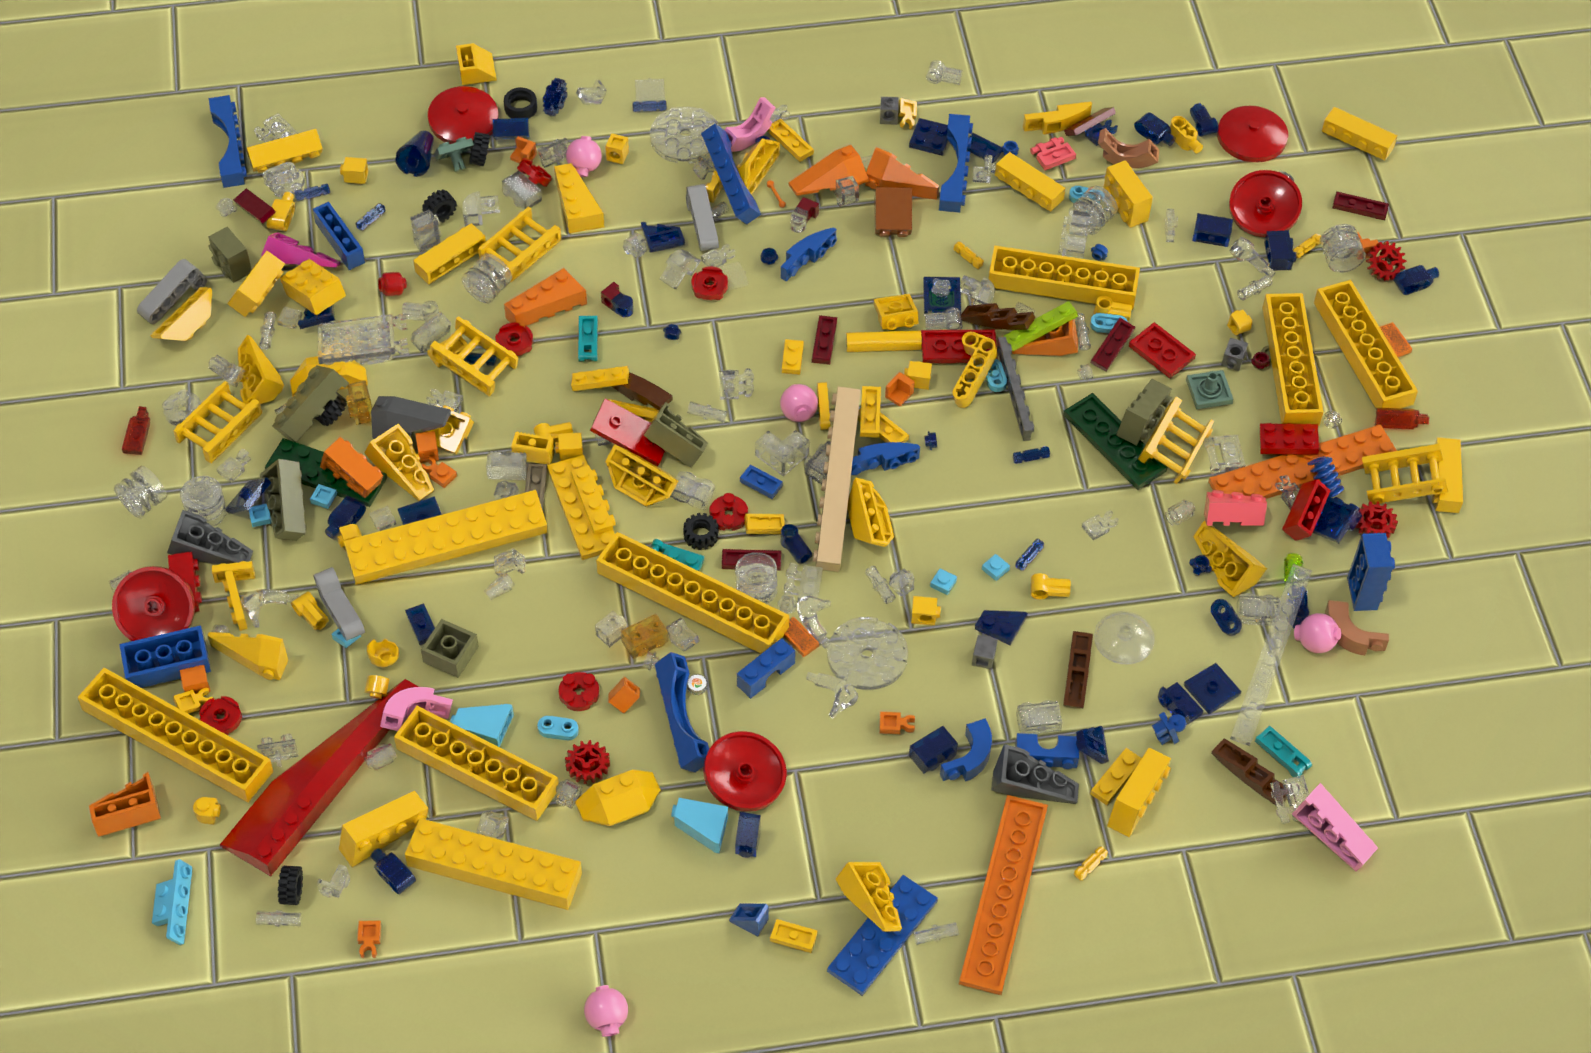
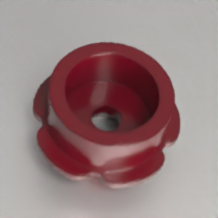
(1260, 360)

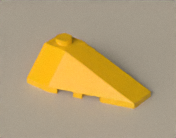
(261, 378)
(397, 458)
(1231, 563)
(261, 654)
(868, 889)

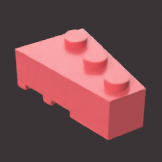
(1235, 508)

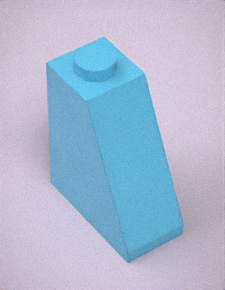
(485, 721)
(701, 821)

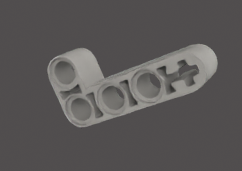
(699, 205)
(170, 290)
(338, 604)

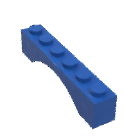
(719, 148)
(230, 166)
(951, 191)
(673, 678)

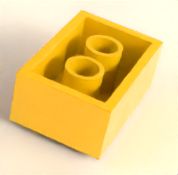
(1129, 193)
(257, 284)
(312, 286)

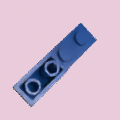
(807, 249)
(888, 455)

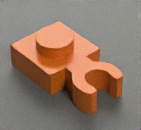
(441, 473)
(892, 723)
(369, 934)

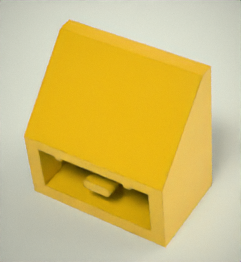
(475, 64)

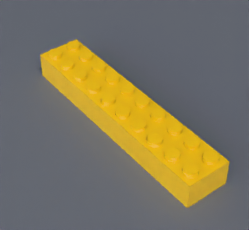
(445, 537)
(692, 593)
(176, 734)

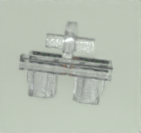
(553, 152)
(278, 750)

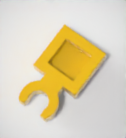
(907, 110)
(191, 702)

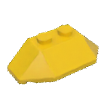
(758, 162)
(187, 318)
(350, 371)
(639, 477)
(869, 514)
(619, 798)

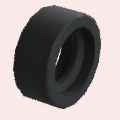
(520, 94)

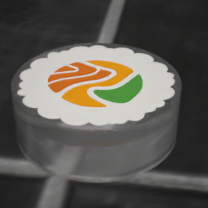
(697, 684)

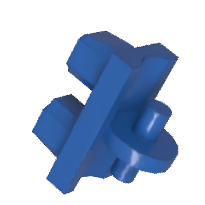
(1166, 729)

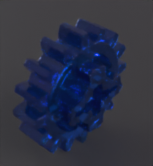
(555, 97)

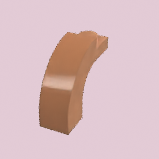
(1136, 155)
(1352, 637)

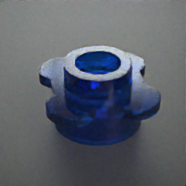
(1200, 560)

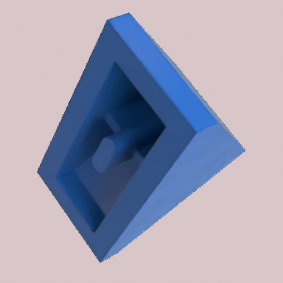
(751, 917)

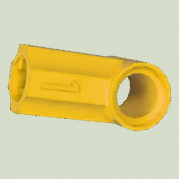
(1106, 305)
(552, 431)
(1043, 586)
(308, 608)

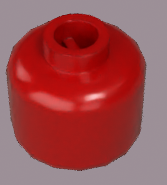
(392, 284)

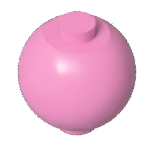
(584, 155)
(799, 403)
(1318, 633)
(606, 1010)

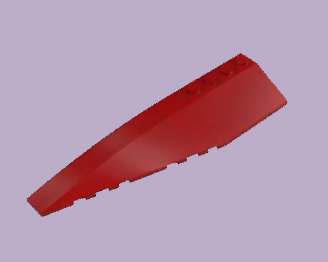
(305, 790)

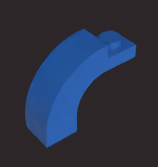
(970, 765)

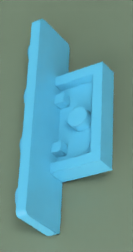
(172, 902)

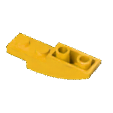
(1058, 120)

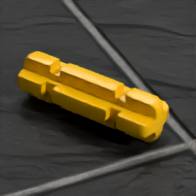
(1307, 245)
(968, 255)
(1090, 863)

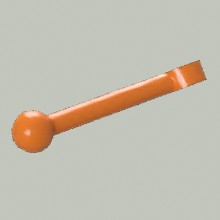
(770, 184)

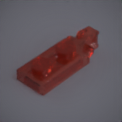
(1400, 418)
(136, 432)

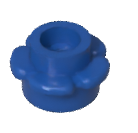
(1010, 146)
(1099, 252)

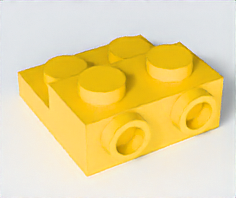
(896, 311)
(454, 432)

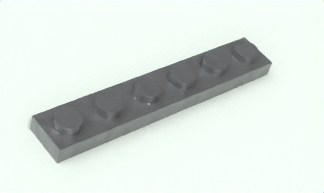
(1013, 383)

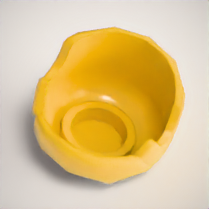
(382, 653)

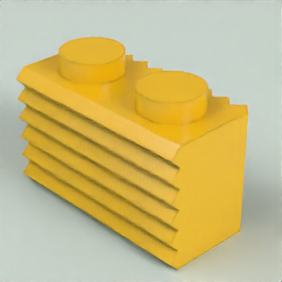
(537, 448)

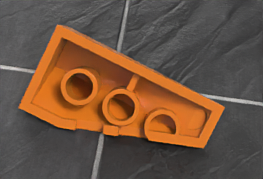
(835, 166)
(888, 172)
(1054, 343)

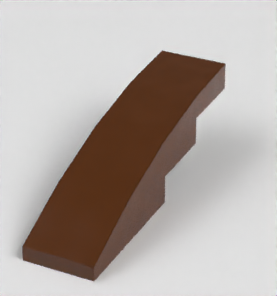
(991, 316)
(644, 392)
(1078, 669)
(1246, 768)

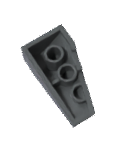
(407, 413)
(206, 542)
(1026, 777)

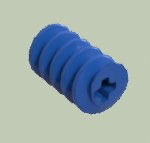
(1326, 474)

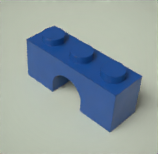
(754, 675)
(1063, 755)

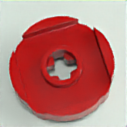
(536, 173)
(709, 292)
(522, 333)
(729, 503)
(575, 681)
(218, 706)

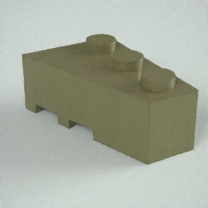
(675, 437)

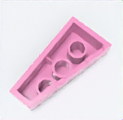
(1335, 827)

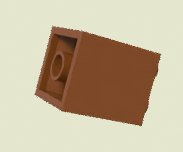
(893, 211)

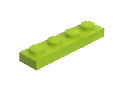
(1042, 325)

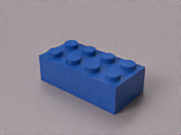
(1370, 571)
(163, 656)

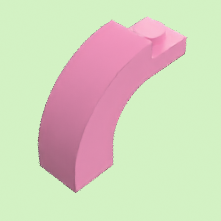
(754, 127)
(405, 701)

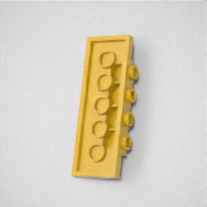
(583, 505)

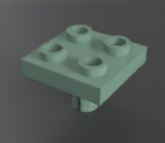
(454, 151)
(1209, 389)

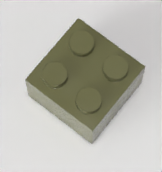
(229, 254)
(449, 648)

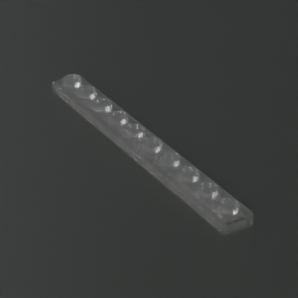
(1271, 655)

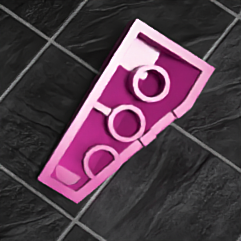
(290, 252)

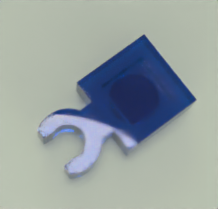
(1093, 133)

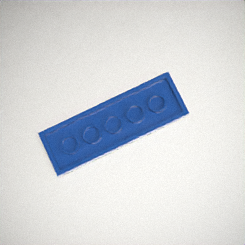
(872, 948)

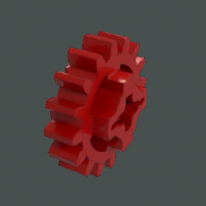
(1382, 267)
(1376, 519)
(587, 761)

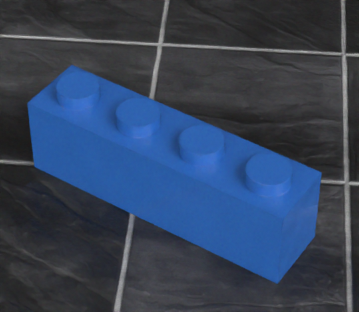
(338, 235)

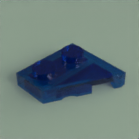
(1093, 743)

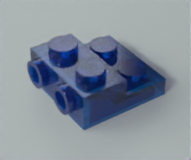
(1337, 519)

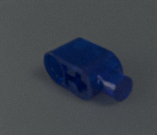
(1154, 129)
(1415, 279)
(346, 513)
(392, 871)

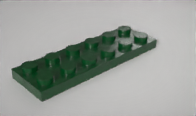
(1100, 428)
(312, 472)

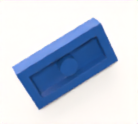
(761, 481)

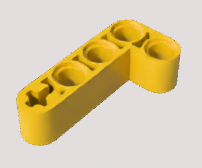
(965, 391)

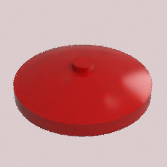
(461, 113)
(1252, 133)
(1265, 202)
(152, 603)
(744, 771)

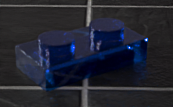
(982, 147)
(420, 623)

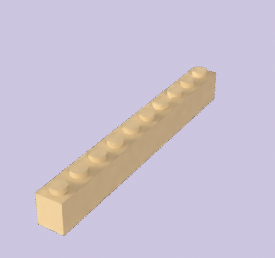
(837, 480)

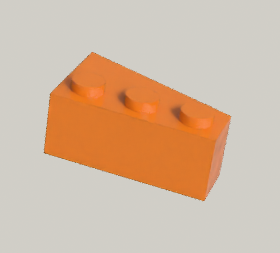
(351, 467)
(126, 808)

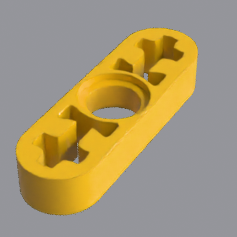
(823, 405)

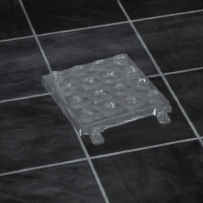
(360, 339)

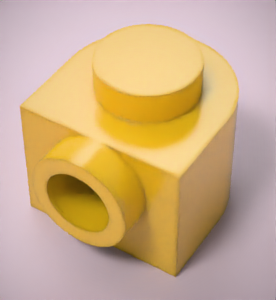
(1239, 322)
(348, 532)
(377, 686)
(206, 810)

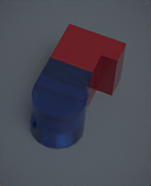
(616, 301)

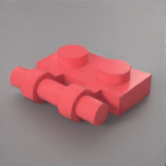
(1057, 155)

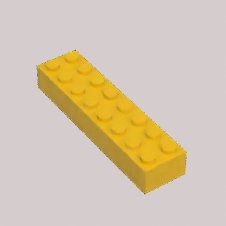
(1062, 276)
(1365, 346)
(1292, 359)
(476, 763)
(493, 863)

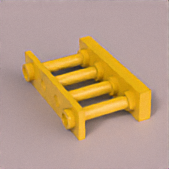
(529, 256)
(469, 372)
(224, 436)
(1158, 438)
(1400, 459)

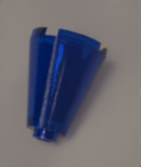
(416, 154)

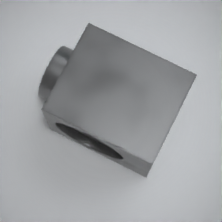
(889, 110)
(1234, 354)
(984, 652)

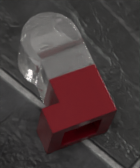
(802, 214)

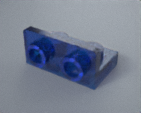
(1179, 702)

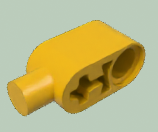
(1185, 134)
(284, 212)

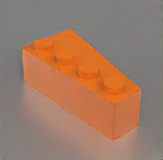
(545, 299)

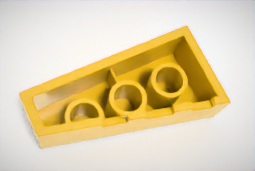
(578, 204)
(1139, 791)
(380, 827)

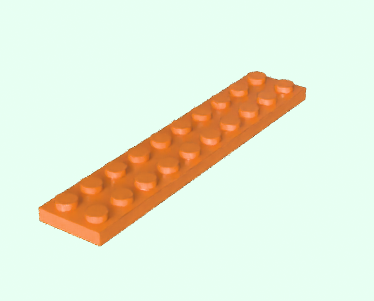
(1344, 450)
(1003, 895)

